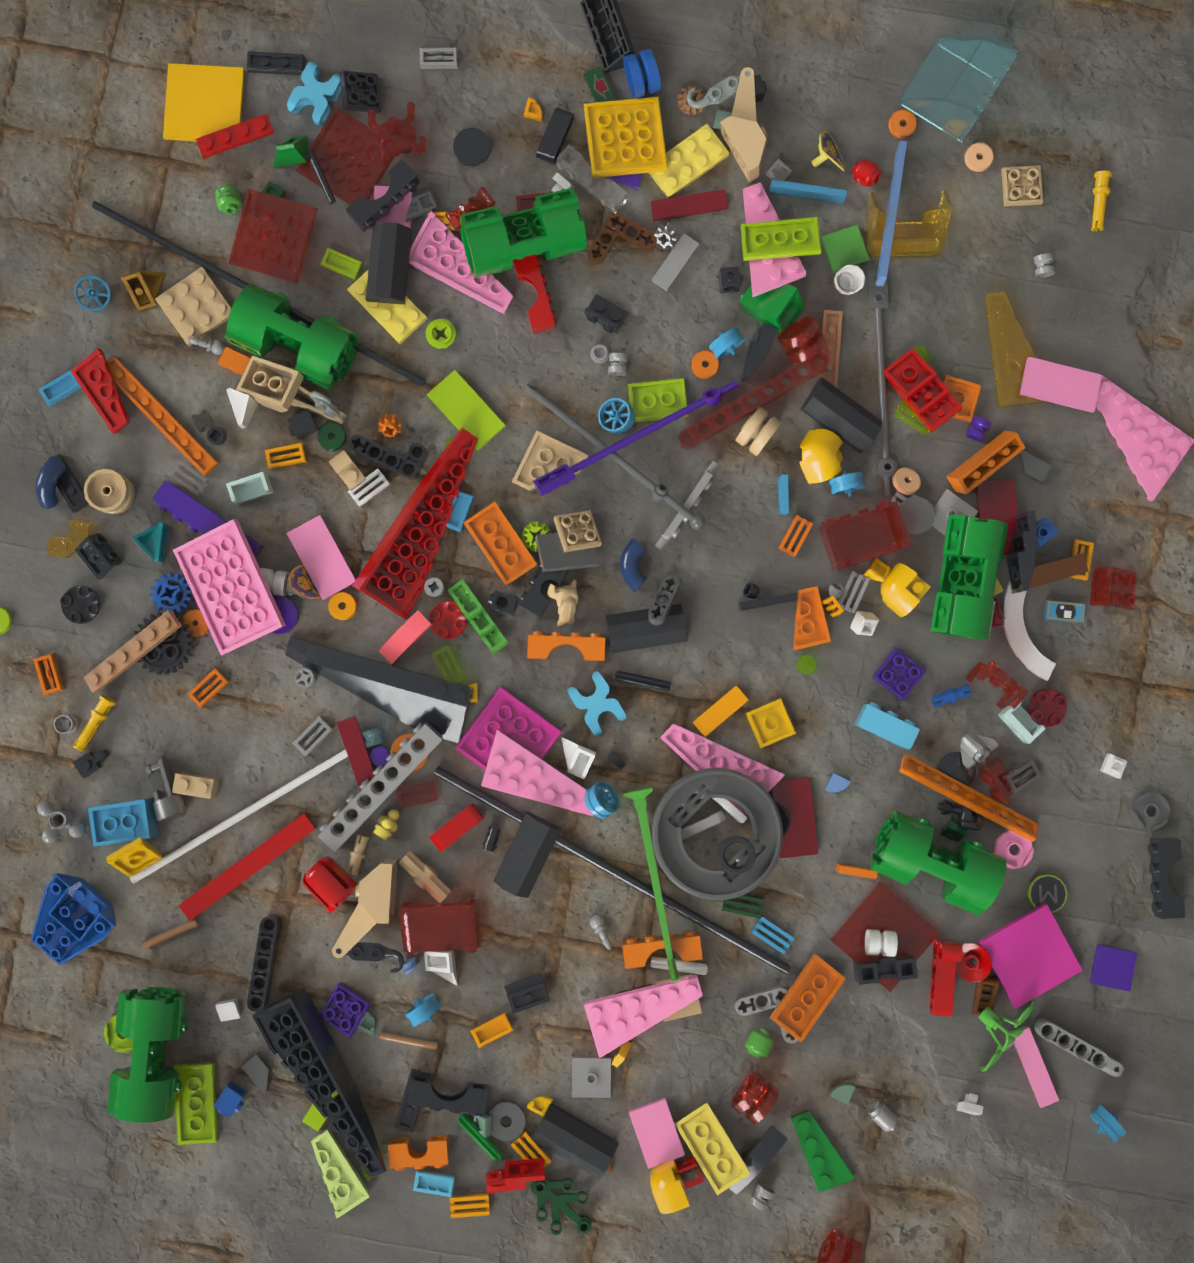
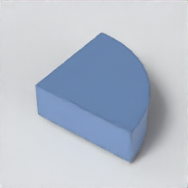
(836, 783)

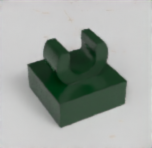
(953, 831)

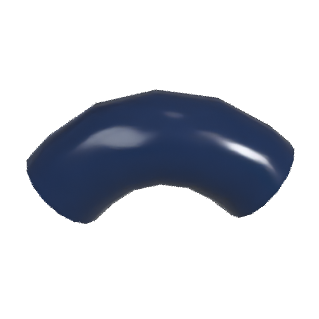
(46, 482)
(630, 565)

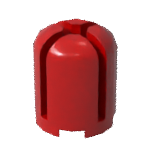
(329, 883)

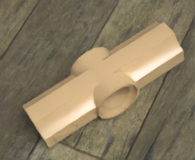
(425, 876)

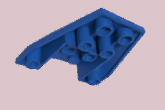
(71, 918)

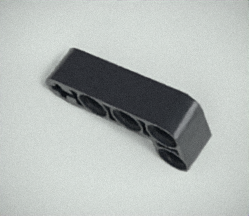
(386, 455)

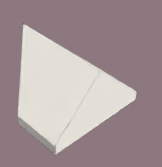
(243, 406)
(577, 758)
(442, 964)

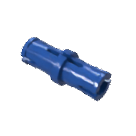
(951, 695)

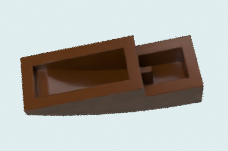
(1058, 570)

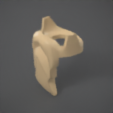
(566, 601)

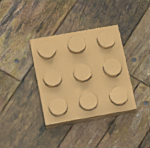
(195, 305)

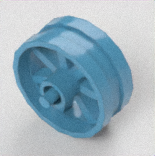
(92, 293)
(727, 343)
(616, 416)
(847, 483)
(601, 798)
(423, 1010)
(1108, 1123)

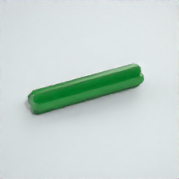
(485, 1143)

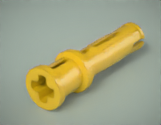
(1100, 192)
(97, 716)

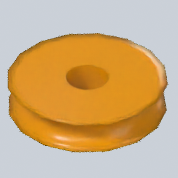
(336, 600)

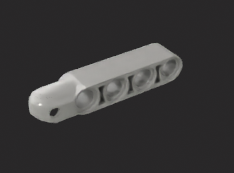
(1071, 1043)

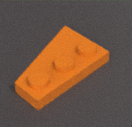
(809, 620)

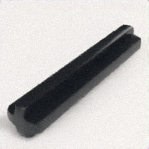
(643, 681)

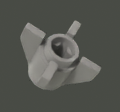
(975, 748)

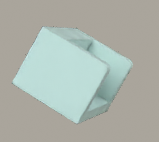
(250, 488)
(1021, 723)

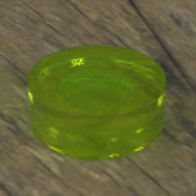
(805, 664)

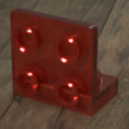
(1113, 587)
(992, 775)

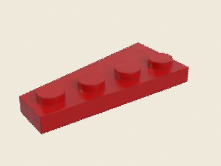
(99, 385)

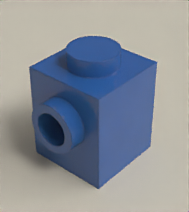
(1045, 531)
(230, 1099)

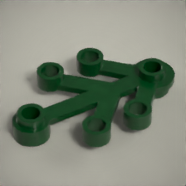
(559, 1201)

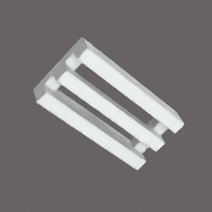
(381, 478)
(732, 810)

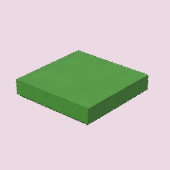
(845, 248)

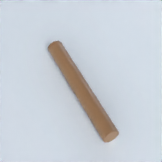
(169, 934)
(408, 1040)

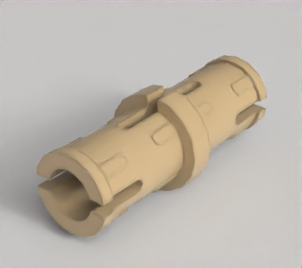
(357, 854)

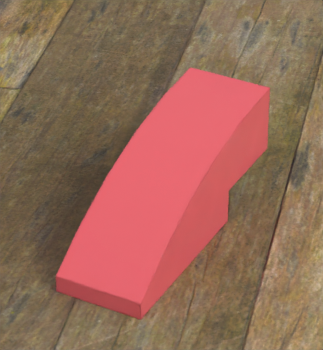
(405, 637)

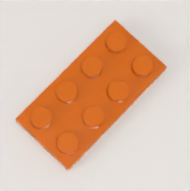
(500, 543)
(807, 998)

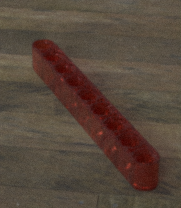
(759, 393)

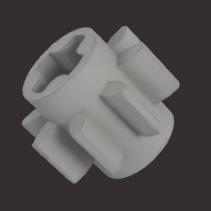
(666, 235)

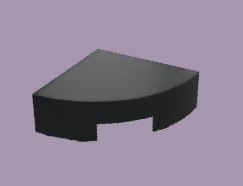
(616, 760)

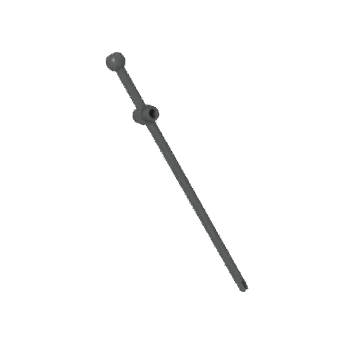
(659, 491)

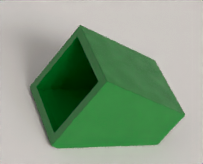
(775, 307)

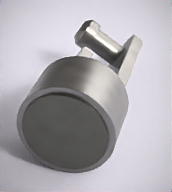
(173, 805)

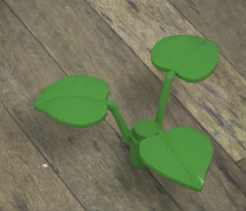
(993, 1021)

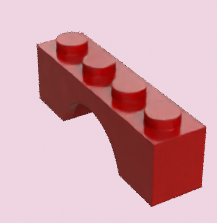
(540, 314)

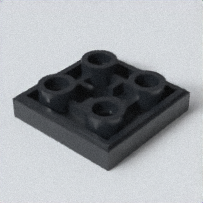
(360, 91)

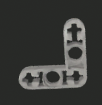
(772, 1002)

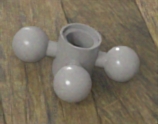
(50, 835)

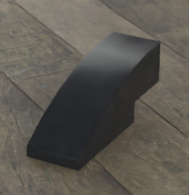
(758, 350)

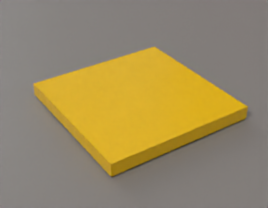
(202, 100)
(625, 137)

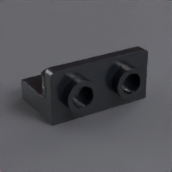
(606, 314)
(98, 555)

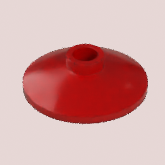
(970, 971)

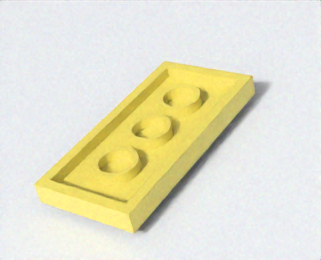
(690, 160)
(396, 319)
(712, 1148)

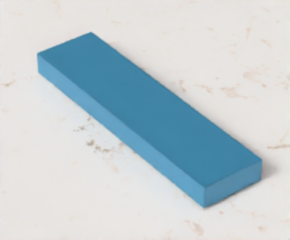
(807, 191)

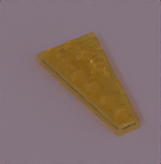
(1008, 351)

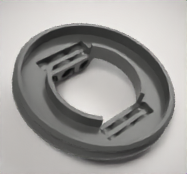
(684, 800)

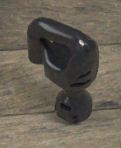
(965, 815)

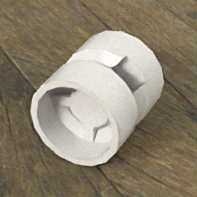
(276, 581)
(881, 943)

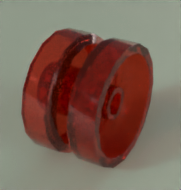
(802, 339)
(755, 1098)
(839, 1249)

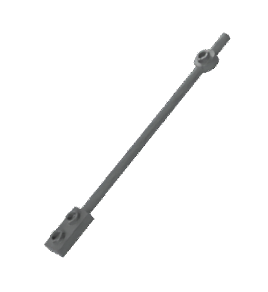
(879, 301)

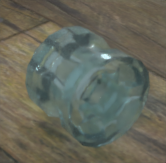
(373, 737)

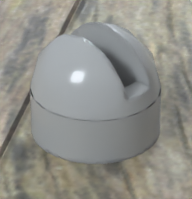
(836, 590)

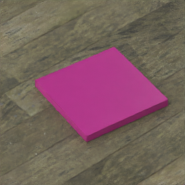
(515, 721)
(1030, 955)

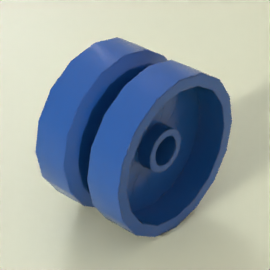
(642, 73)

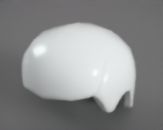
(849, 279)

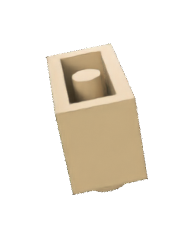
(195, 785)

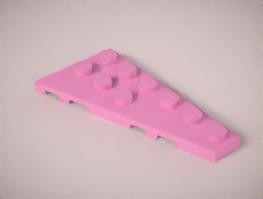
(444, 258)
(629, 1013)

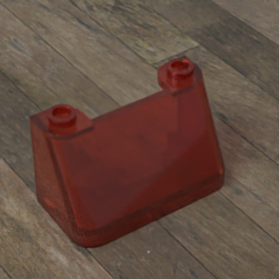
(440, 927)

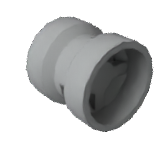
(1044, 265)
(618, 364)
(66, 724)
(761, 1196)

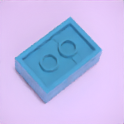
(123, 822)

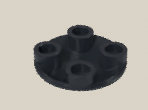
(80, 604)
(953, 766)

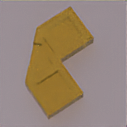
(66, 547)

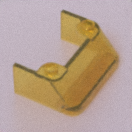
(910, 238)

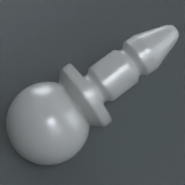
(216, 346)
(598, 923)

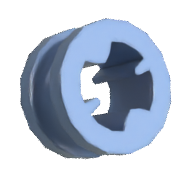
(410, 965)

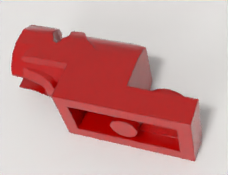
(515, 1175)

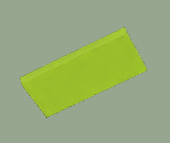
(780, 239)
(466, 409)
(195, 1104)

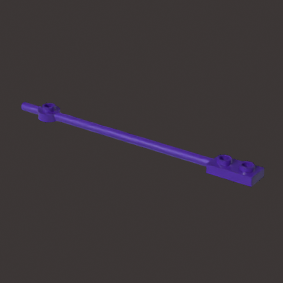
(564, 473)

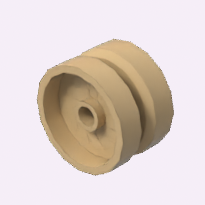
(758, 431)
(109, 491)

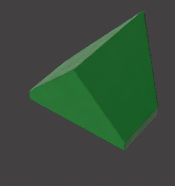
(292, 151)

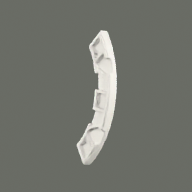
(1018, 636)

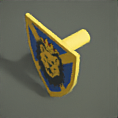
(827, 150)

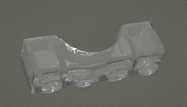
(578, 170)

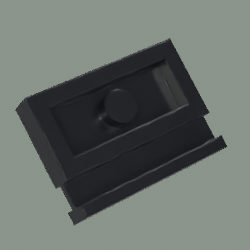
(527, 993)

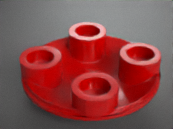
(447, 620)

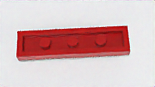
(235, 136)

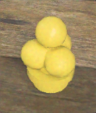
(386, 825)

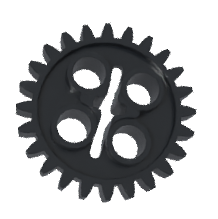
(165, 661)

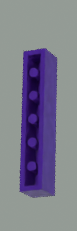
(193, 512)

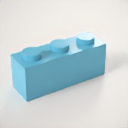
(887, 725)

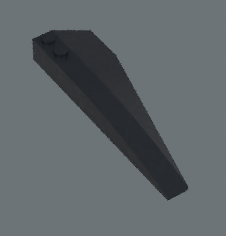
(393, 689)
(306, 1047)

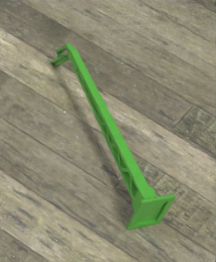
(640, 804)

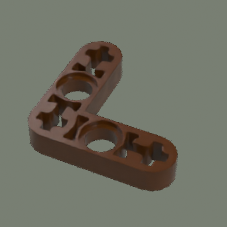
(616, 231)

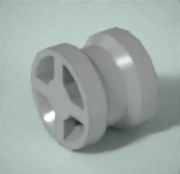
(437, 589)
(302, 679)

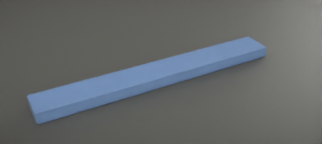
(891, 213)

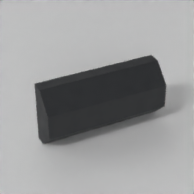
(608, 32)
(388, 263)
(841, 415)
(634, 631)
(527, 855)
(575, 1141)

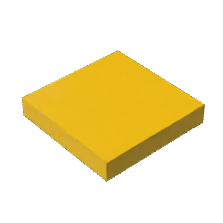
(770, 723)
(134, 857)

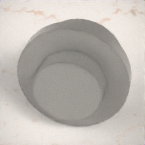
(599, 353)

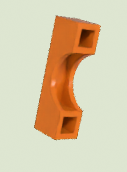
(541, 646)
(637, 951)

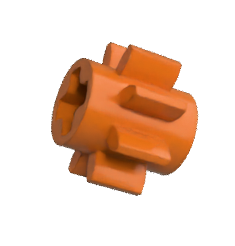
(390, 425)

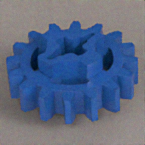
(167, 586)

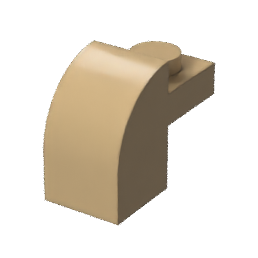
(347, 470)

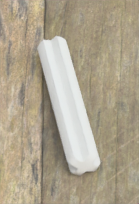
(688, 967)

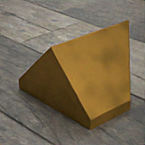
(144, 287)

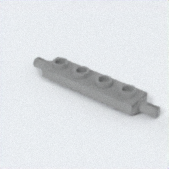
(693, 500)

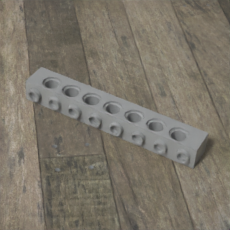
(336, 838)

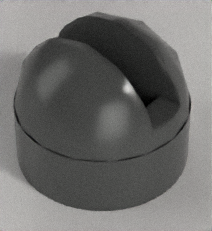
(690, 1174)

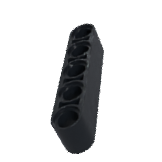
(258, 969)

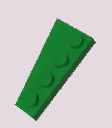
(822, 1158)

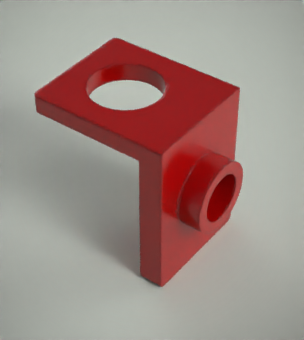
(688, 1164)

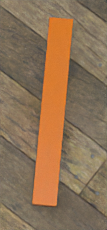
(161, 417)
(969, 797)

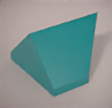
(154, 541)

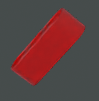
(456, 827)

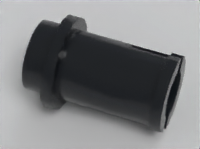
(491, 839)

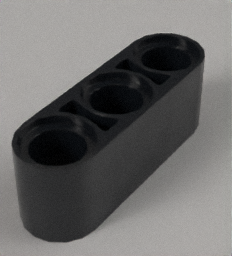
(555, 135)

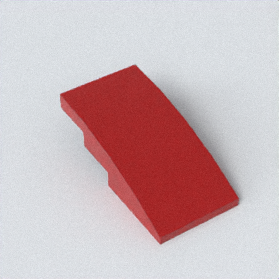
(922, 390)

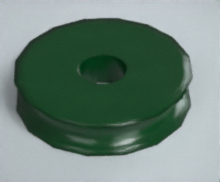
(327, 429)

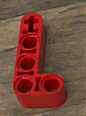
(943, 976)

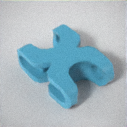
(315, 94)
(596, 703)

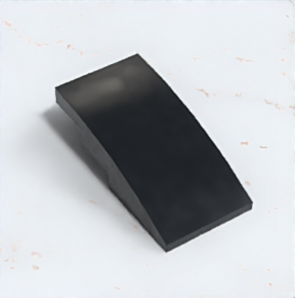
(1024, 548)

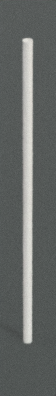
(239, 816)

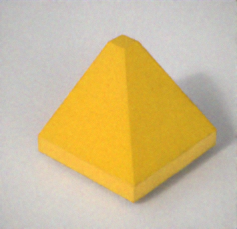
(877, 571)

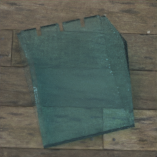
(955, 78)

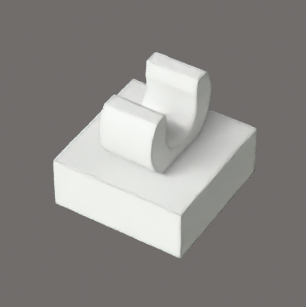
(561, 184)
(1113, 766)
(969, 1105)

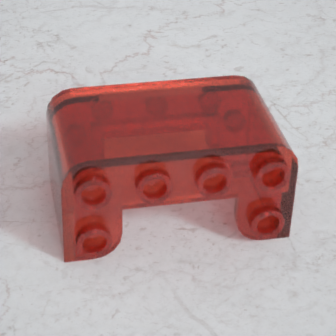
(864, 535)

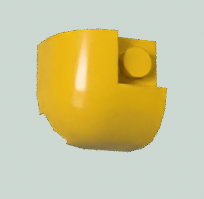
(821, 455)
(902, 589)
(668, 1188)

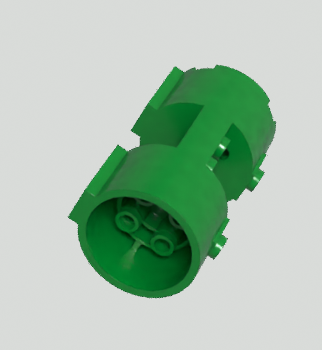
(547, 228)
(263, 320)
(968, 577)
(969, 876)
(146, 1088)

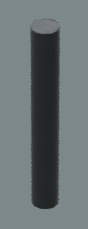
(321, 177)

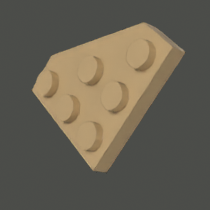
(543, 457)

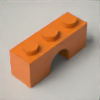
(403, 1156)

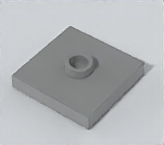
(950, 505)
(591, 1077)

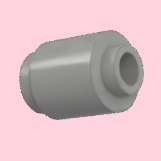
(883, 1116)

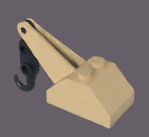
(376, 905)

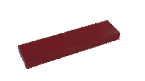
(689, 205)
(356, 750)

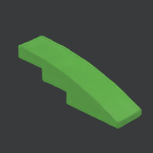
(478, 616)

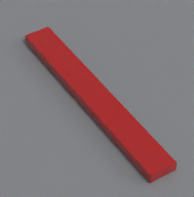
(247, 866)

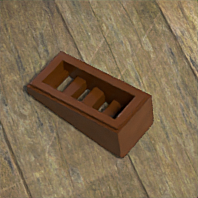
(991, 984)

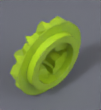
(440, 325)
(533, 527)

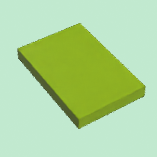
(657, 398)

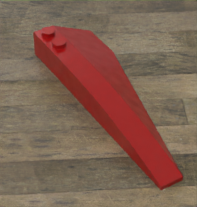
(406, 552)

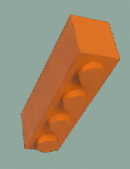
(986, 462)

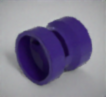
(978, 429)

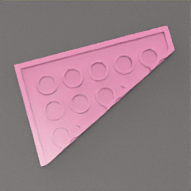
(1146, 438)

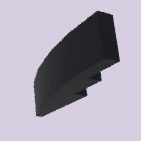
(760, 1155)

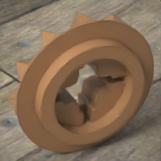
(683, 103)

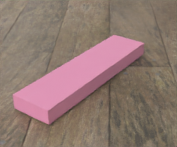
(1035, 1069)

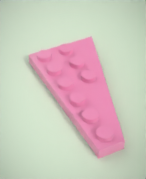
(774, 272)
(704, 753)
(524, 774)

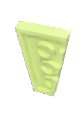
(340, 1176)

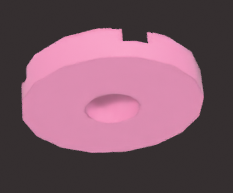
(1024, 853)

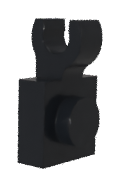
(89, 762)

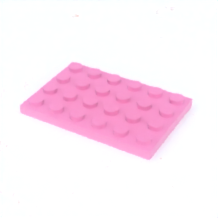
(229, 587)

